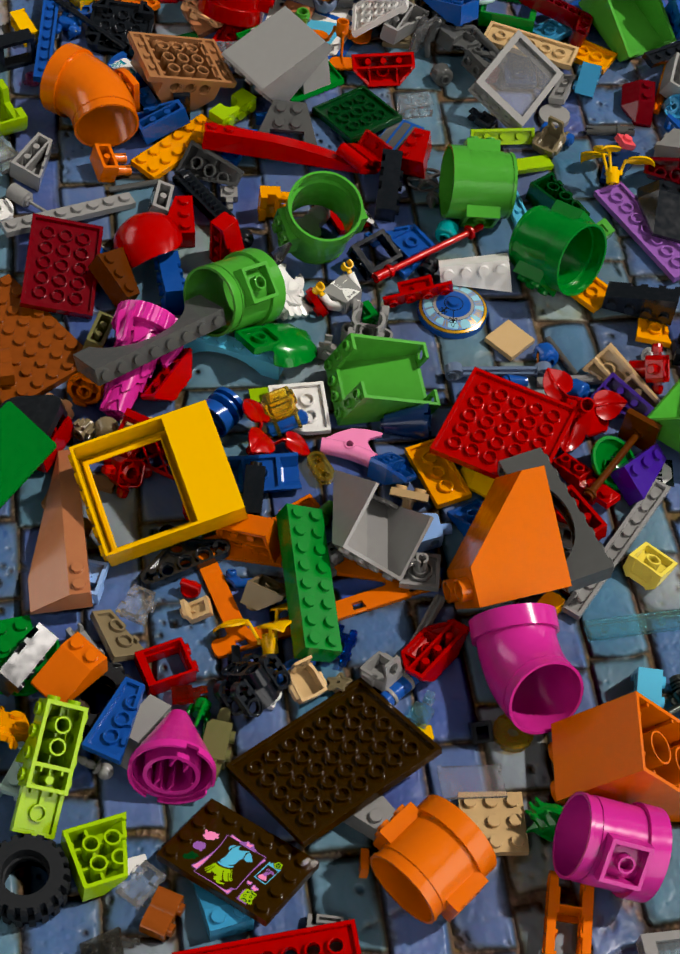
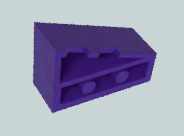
(639, 473)

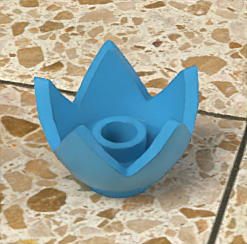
(672, 106)

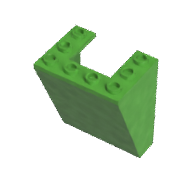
(630, 25)
(376, 378)

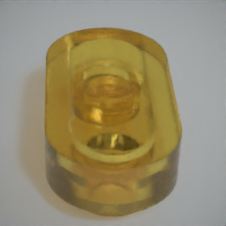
(321, 469)

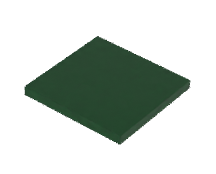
(355, 112)

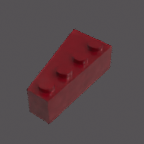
(665, 169)

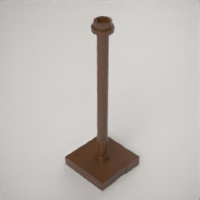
(637, 431)

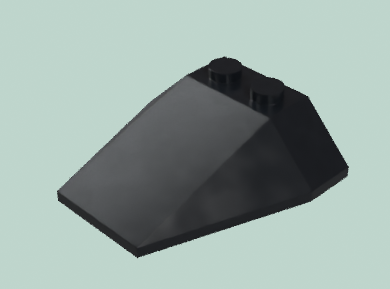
(661, 209)

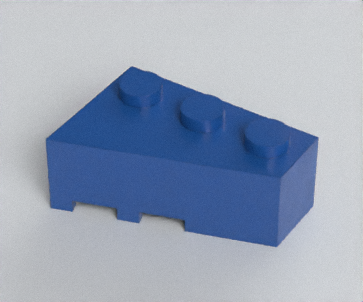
(161, 120)

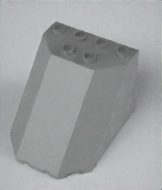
(374, 533)

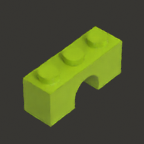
(241, 105)

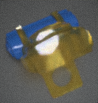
(282, 412)

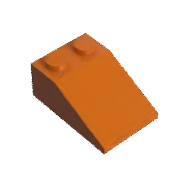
(71, 669)

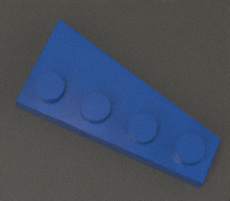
(113, 727)

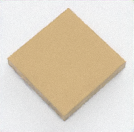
(509, 340)

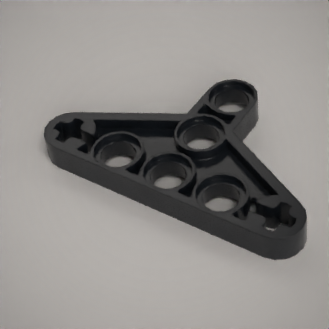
(190, 551)

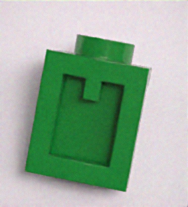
(369, 313)

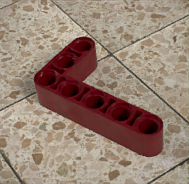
(566, 14)

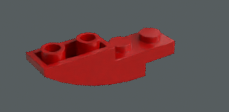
(581, 477)

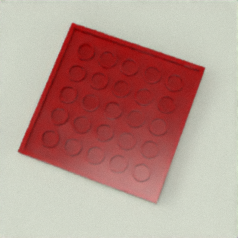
(500, 421)

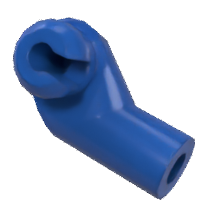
(233, 579)

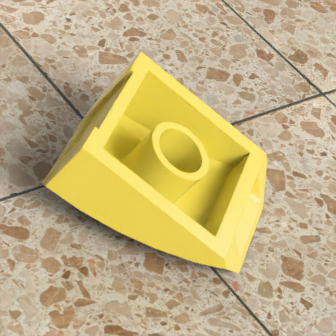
(648, 566)

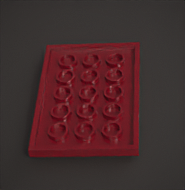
(58, 264)

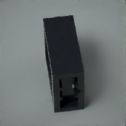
(13, 39)
(361, 261)
(254, 487)

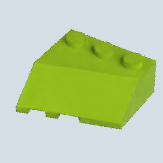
(97, 855)

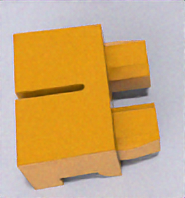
(270, 200)

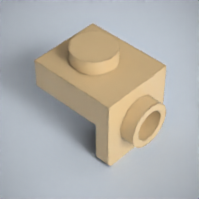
(196, 610)

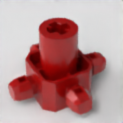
(654, 368)
(126, 471)

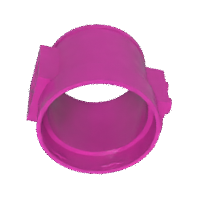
(613, 845)

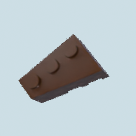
(115, 275)

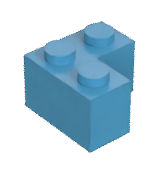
(588, 79)

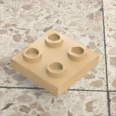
(409, 497)

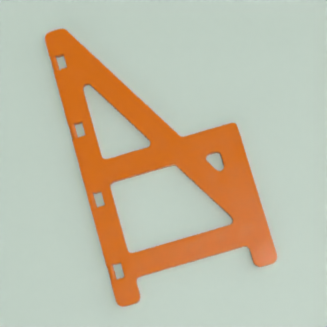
(228, 609)

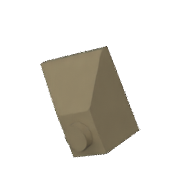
(262, 592)

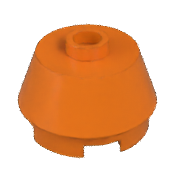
(83, 390)

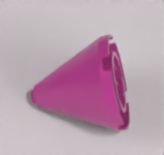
(172, 762)

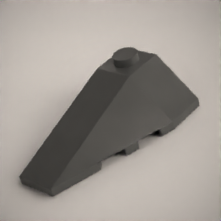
(209, 166)

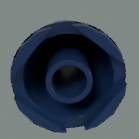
(409, 422)

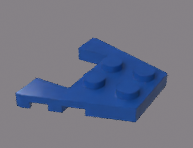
(410, 242)

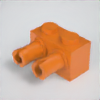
(106, 163)

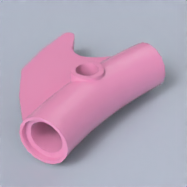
(351, 445)

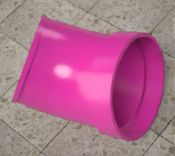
(526, 665)

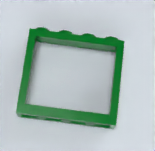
(517, 22)

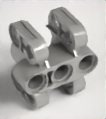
(358, 327)

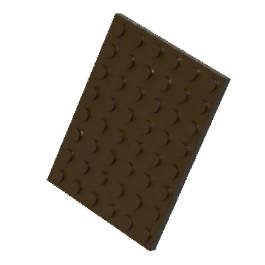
(332, 761)

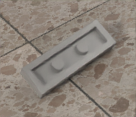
(562, 89)

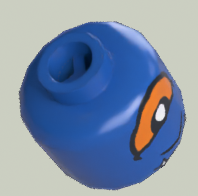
(545, 352)

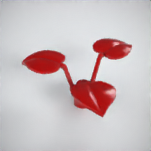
(606, 404)
(260, 442)

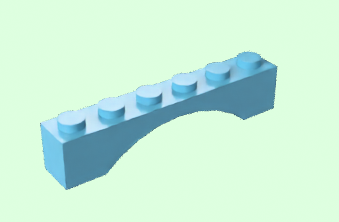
(229, 345)

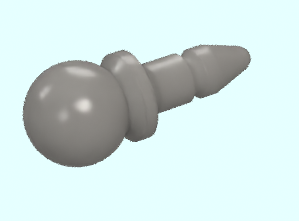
(103, 770)

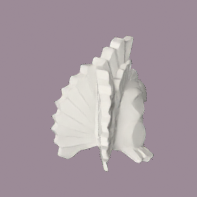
(294, 304)

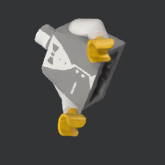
(341, 292)

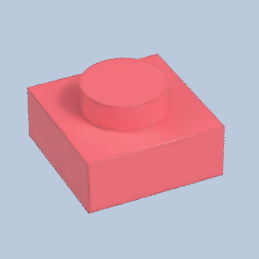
(625, 141)

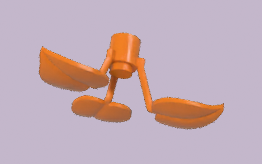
(342, 30)

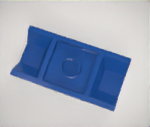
(280, 474)

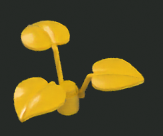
(612, 172)
(269, 640)

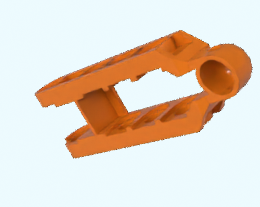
(569, 914)

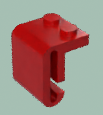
(365, 154)

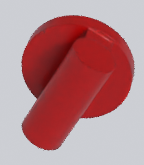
(189, 588)

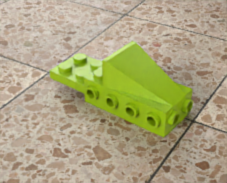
(47, 765)

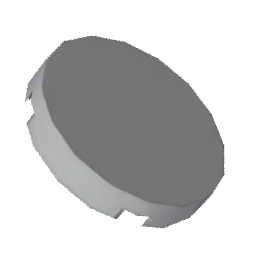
(556, 111)

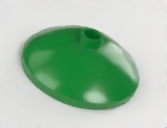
(602, 454)

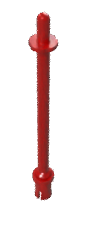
(389, 270)

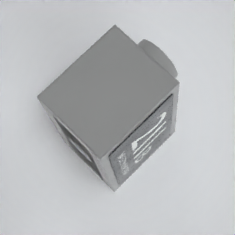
(161, 197)

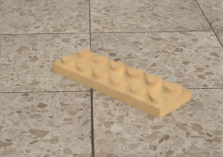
(558, 52)

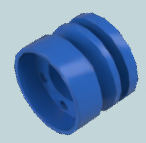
(225, 409)

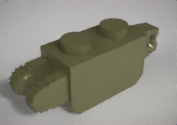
(218, 737)

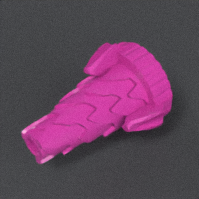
(134, 323)

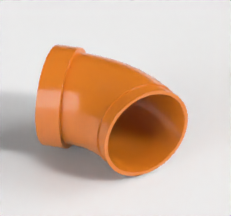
(90, 95)

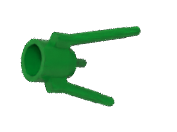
(200, 711)

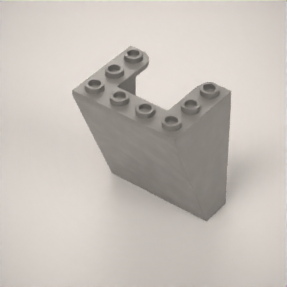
(278, 55)

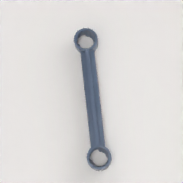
(460, 372)

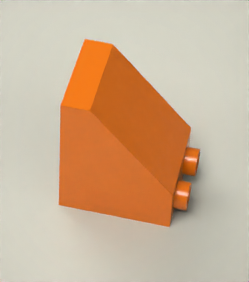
(510, 545)
(619, 753)

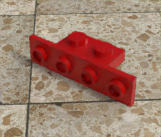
(417, 289)

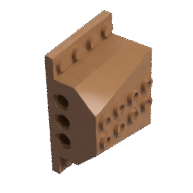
(180, 65)

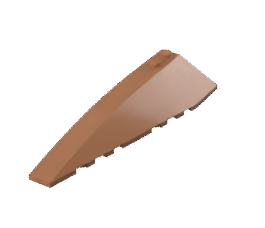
(60, 560)

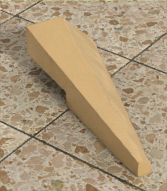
(610, 361)

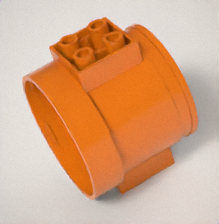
(432, 859)

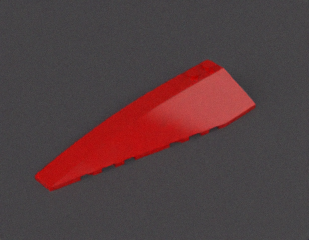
(269, 146)

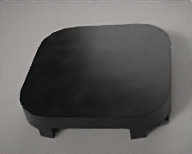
(118, 20)
(42, 410)

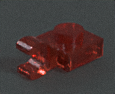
(186, 694)

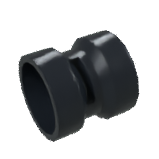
(429, 266)

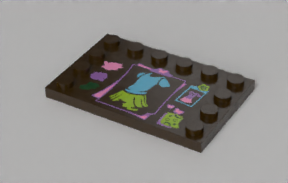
(238, 861)

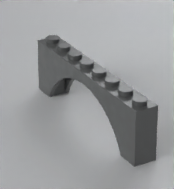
(106, 364)
(588, 559)

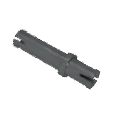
(609, 130)

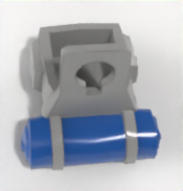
(388, 676)

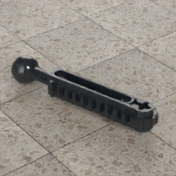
(205, 200)

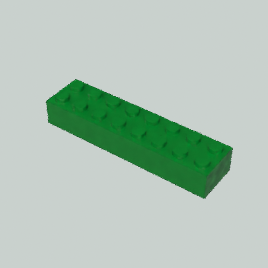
(308, 583)

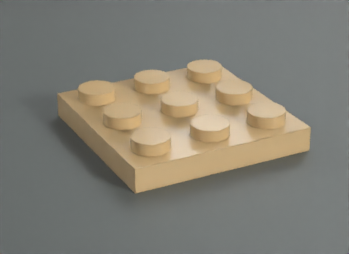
(501, 822)

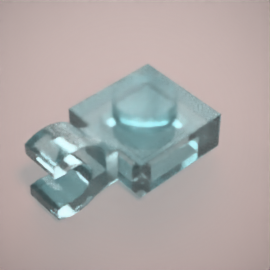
(422, 712)

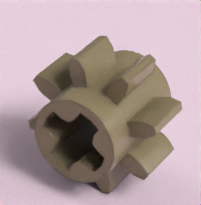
(83, 429)

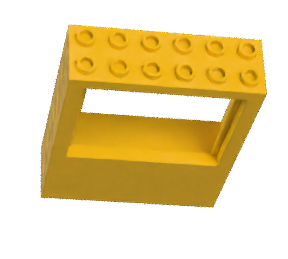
(197, 467)

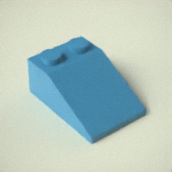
(219, 917)

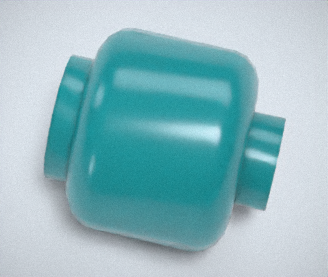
(446, 230)

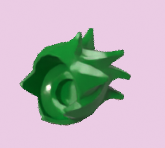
(544, 818)

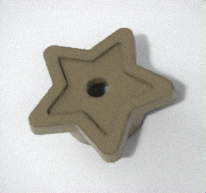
(338, 683)

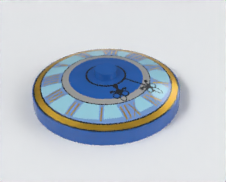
(454, 314)

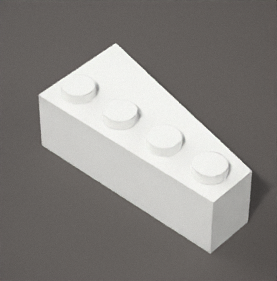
(480, 272)

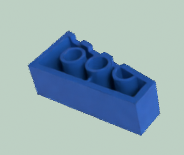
(171, 282)

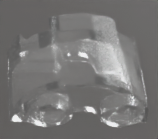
(137, 605)
(141, 886)

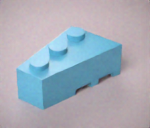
(650, 684)

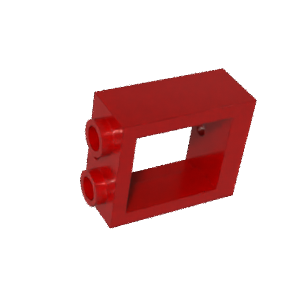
(162, 651)

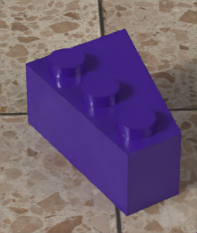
(634, 400)

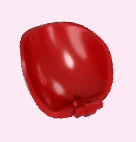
(147, 237)

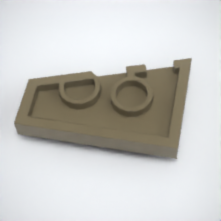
(115, 638)

